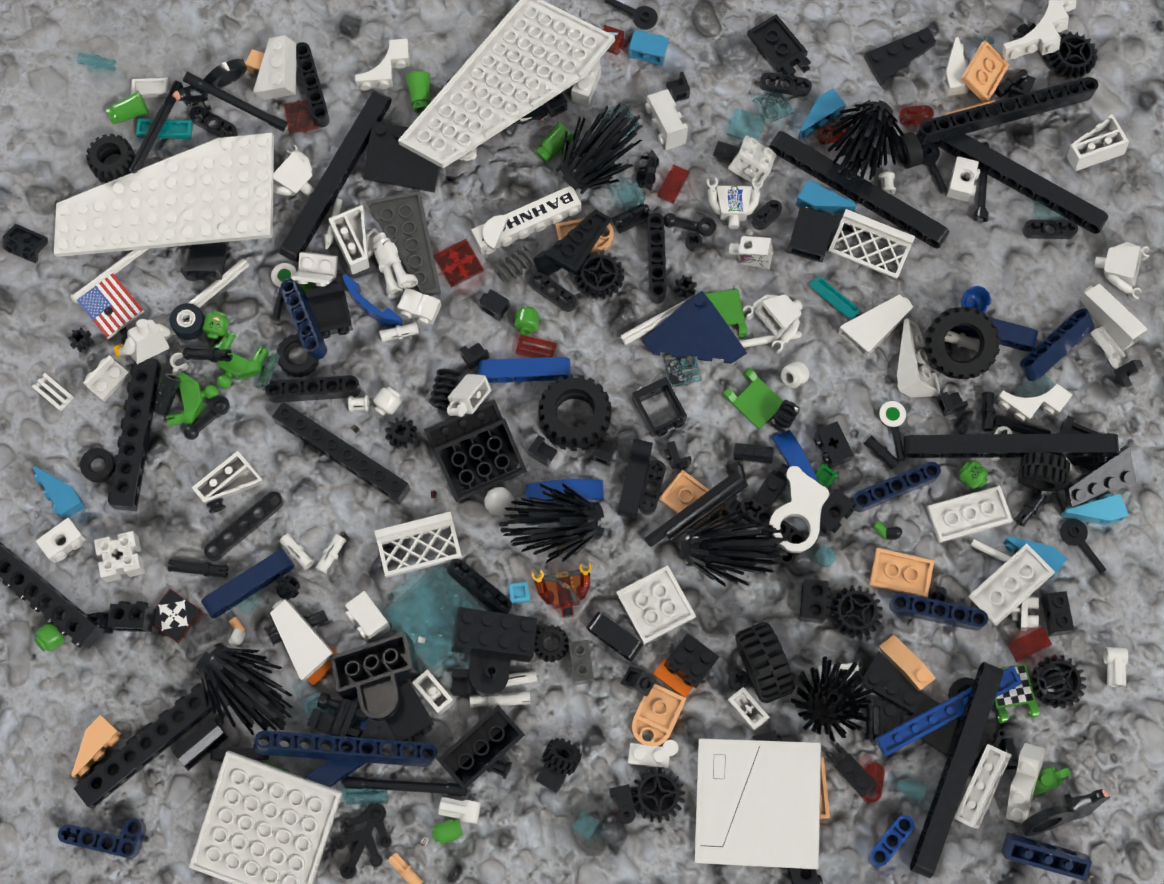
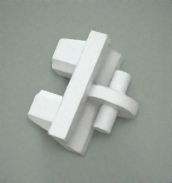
(1027, 621)

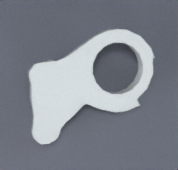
(805, 503)

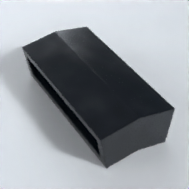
(200, 744)

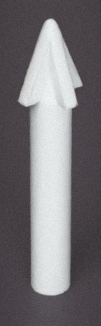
(329, 237)
(990, 551)

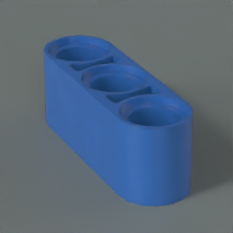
(899, 835)

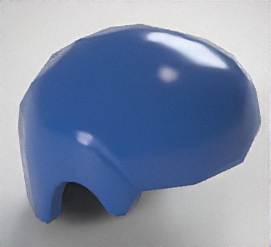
(977, 298)

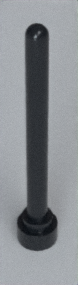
(981, 211)

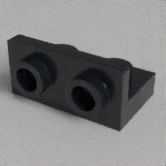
(24, 243)

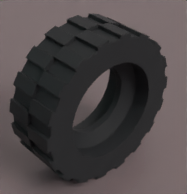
(290, 368)

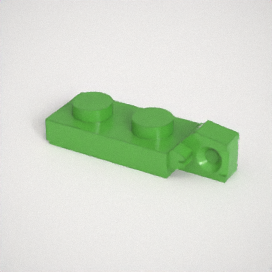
(1050, 779)

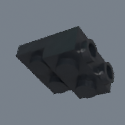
(691, 661)

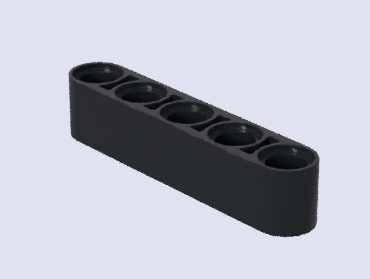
(315, 91)
(656, 266)
(304, 385)

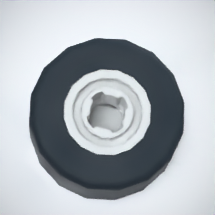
(191, 327)

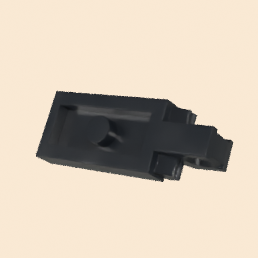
(772, 487)

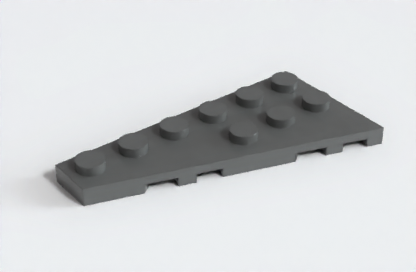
(405, 224)

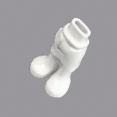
(387, 256)

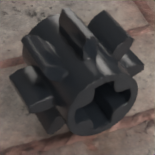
(690, 285)
(77, 336)
(287, 587)

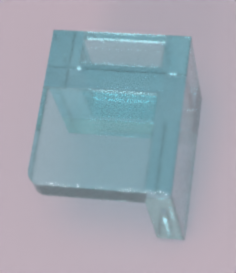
(631, 196)
(310, 703)
(585, 825)

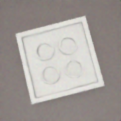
(656, 605)

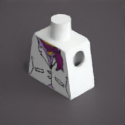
(753, 251)

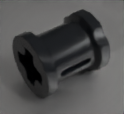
(501, 768)

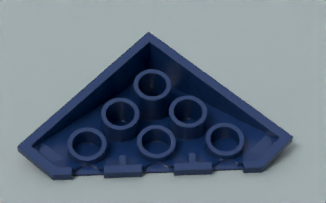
(695, 331)

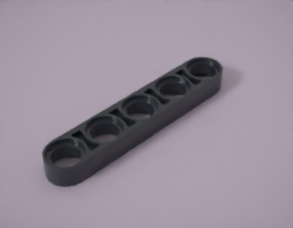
(234, 529)

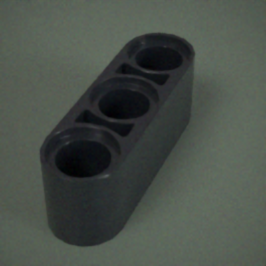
(614, 636)

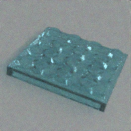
(430, 612)

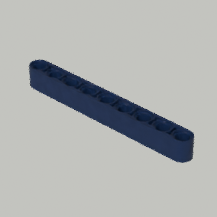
(336, 752)

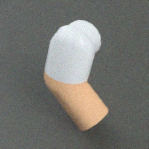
(238, 634)

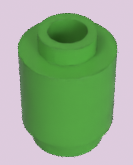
(447, 831)

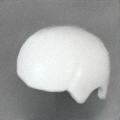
(497, 500)

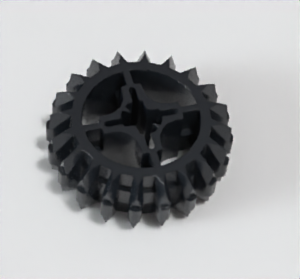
(1074, 62)
(606, 275)
(852, 603)
(1070, 671)
(667, 794)

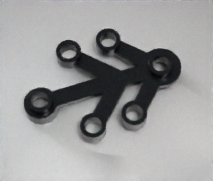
(364, 837)

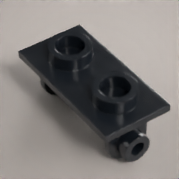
(649, 162)
(631, 218)

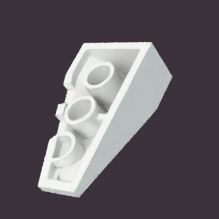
(913, 371)

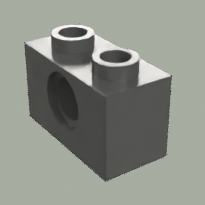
(581, 662)

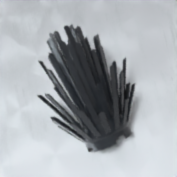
(869, 130)
(594, 159)
(562, 523)
(730, 551)
(231, 681)
(833, 699)

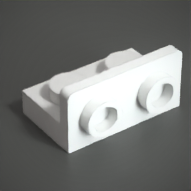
(106, 378)

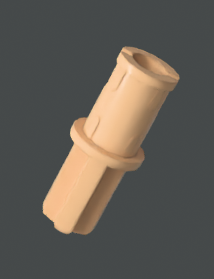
(404, 869)

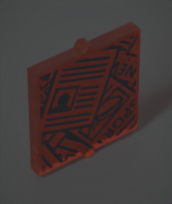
(299, 117)

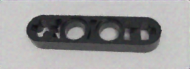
(477, 590)

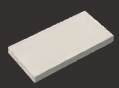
(969, 514)
(1011, 584)

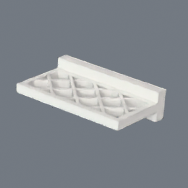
(873, 228)
(413, 529)

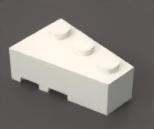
(666, 119)
(351, 236)
(227, 479)

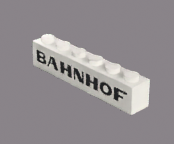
(533, 218)

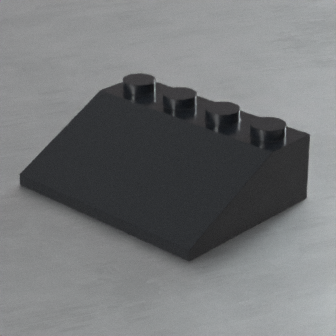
(396, 165)

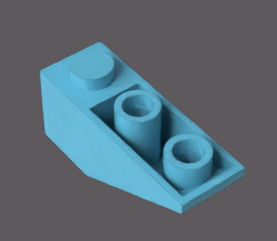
(1102, 512)

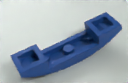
(386, 317)
(793, 453)
(588, 488)

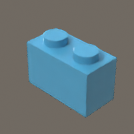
(648, 47)

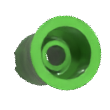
(419, 90)
(128, 108)
(552, 143)

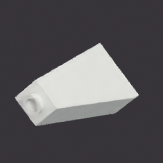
(1113, 316)
(874, 326)
(302, 642)

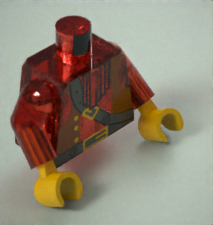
(564, 588)

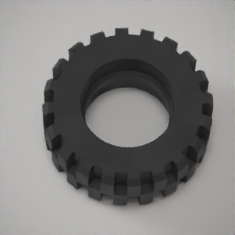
(988, 343)
(574, 389)
(765, 662)

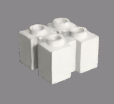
(129, 562)

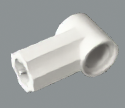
(1116, 662)
(464, 810)

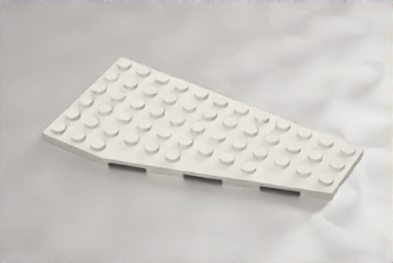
(513, 72)
(188, 199)

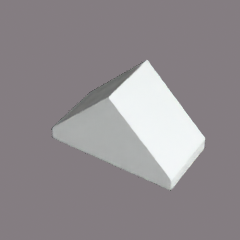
(748, 709)

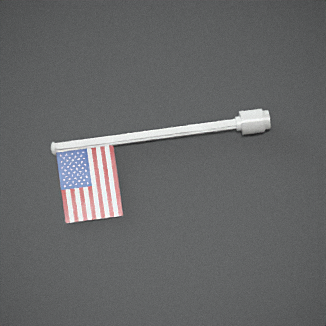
(109, 292)

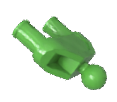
(238, 367)
(192, 399)

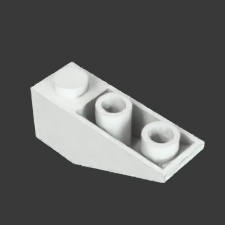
(955, 69)

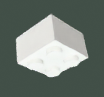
(368, 617)

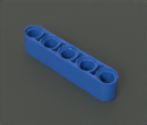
(525, 369)

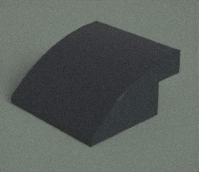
(475, 450)

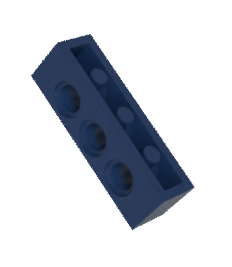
(1046, 856)

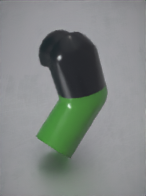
(888, 533)

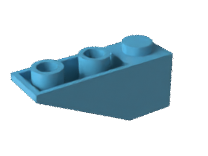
(824, 110)
(823, 200)
(63, 496)
(1046, 552)

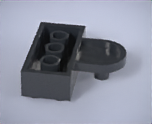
(492, 643)
(374, 674)

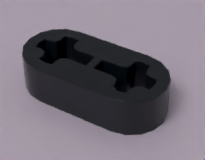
(764, 211)

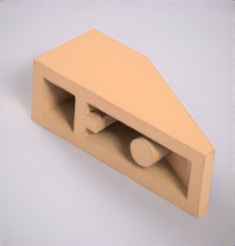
(907, 663)

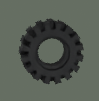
(556, 654)
(570, 756)

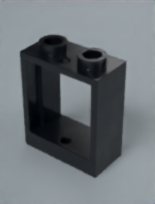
(652, 390)

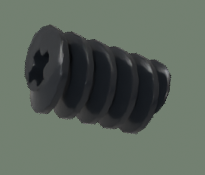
(442, 388)

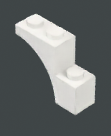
(382, 75)
(1024, 408)
(1024, 782)

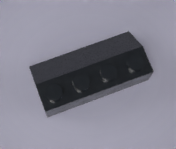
(480, 747)

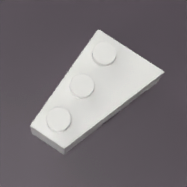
(277, 69)
(1098, 145)

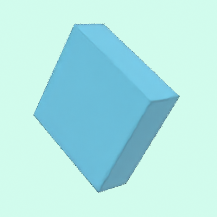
(519, 592)

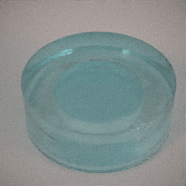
(825, 557)

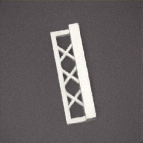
(982, 786)

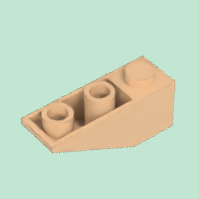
(95, 742)

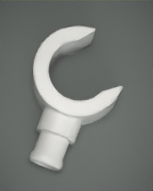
(176, 369)

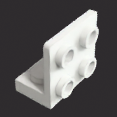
(753, 161)
(316, 268)

